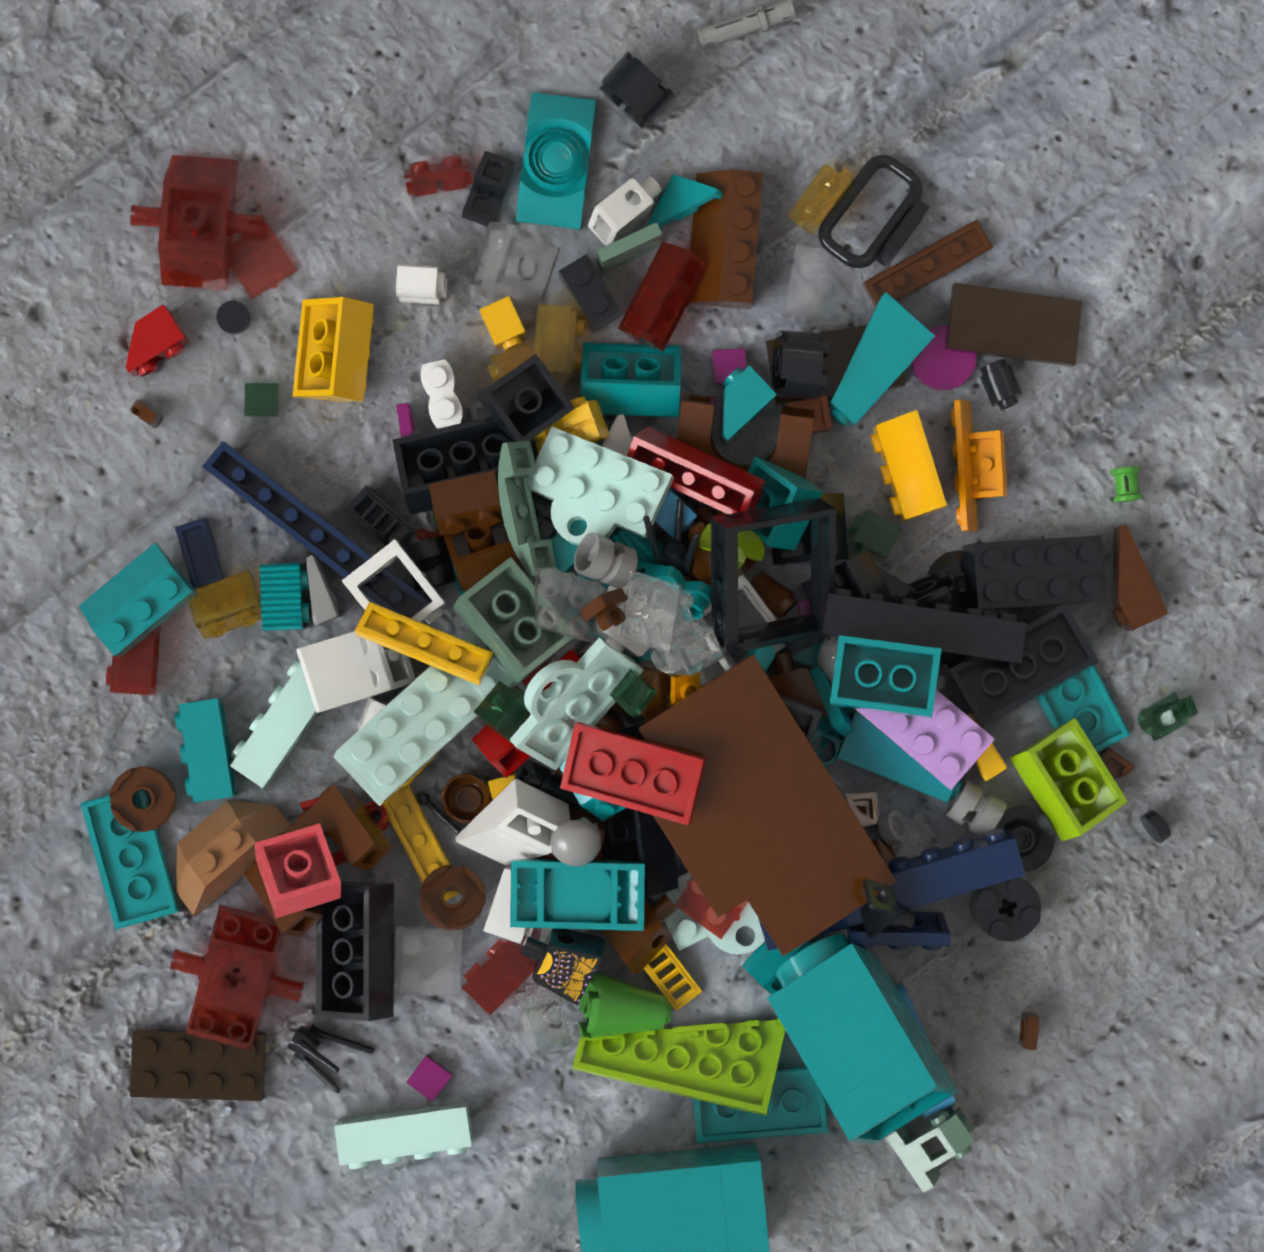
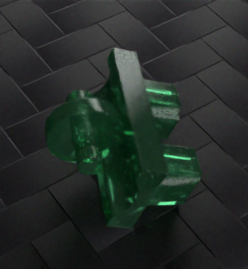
(1166, 715)

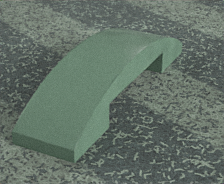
(518, 509)

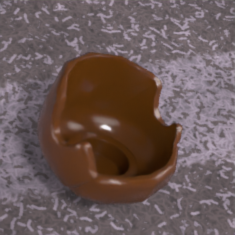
(465, 797)

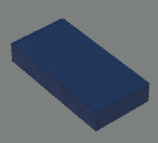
(200, 553)

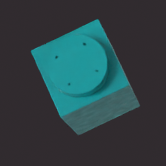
(858, 1039)
(675, 1202)

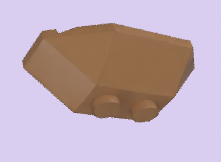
(223, 850)

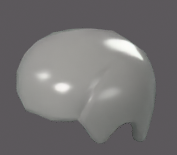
(576, 842)

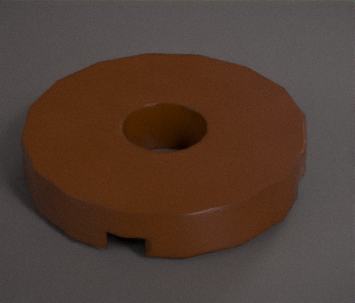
(161, 792)
(453, 915)

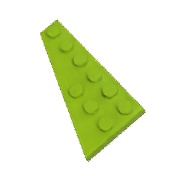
(704, 1062)

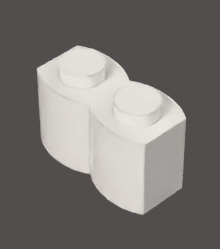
(421, 284)
(441, 387)

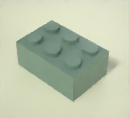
(503, 618)

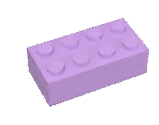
(942, 744)

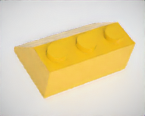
(333, 349)
(908, 466)

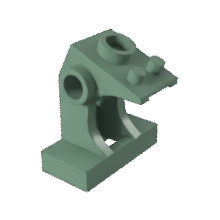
(951, 1129)

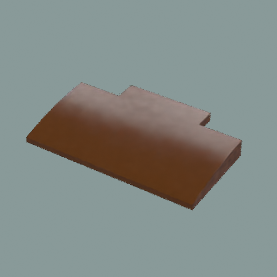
(765, 811)

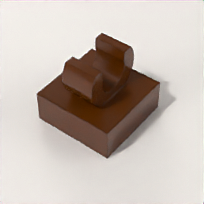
(606, 609)

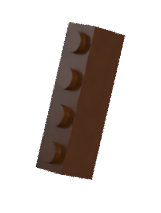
(727, 238)

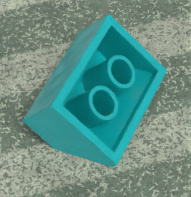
(632, 378)
(137, 600)

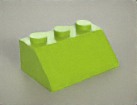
(1068, 780)

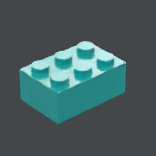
(885, 676)

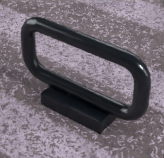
(895, 231)

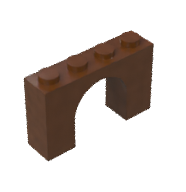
(792, 444)
(354, 833)

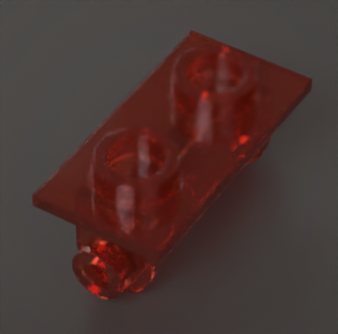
(425, 176)

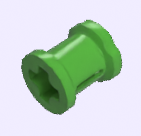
(1119, 477)

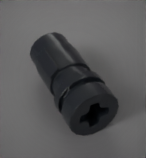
(543, 780)

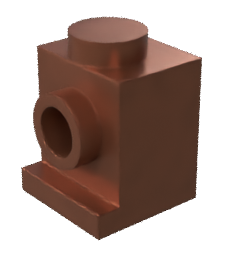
(822, 416)

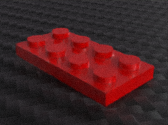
(633, 773)

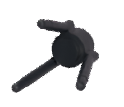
(674, 553)
(306, 1046)

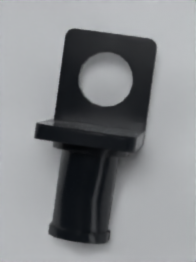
(883, 910)

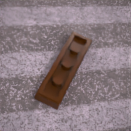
(929, 263)

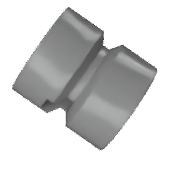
(605, 560)
(974, 808)

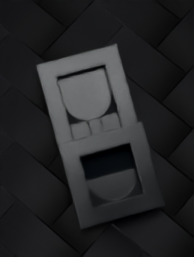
(488, 189)

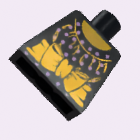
(565, 961)

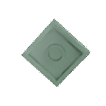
(629, 247)

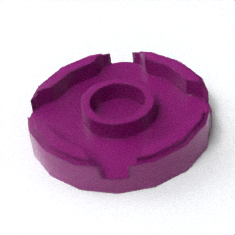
(941, 367)

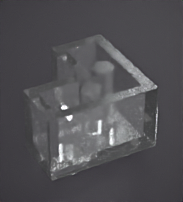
(692, 648)

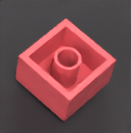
(298, 870)

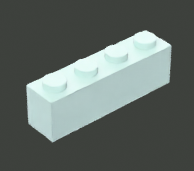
(277, 730)
(404, 1134)

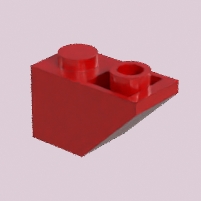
(154, 339)

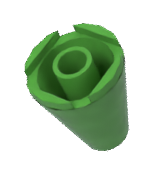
(620, 1008)

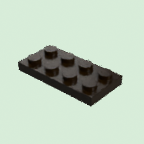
(195, 1068)

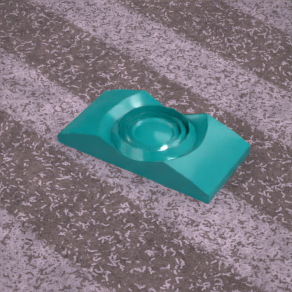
(555, 161)
(581, 897)

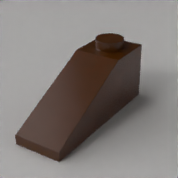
(1133, 589)

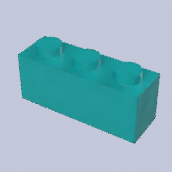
(206, 750)

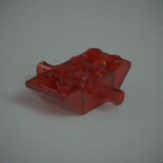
(199, 253)
(228, 1009)

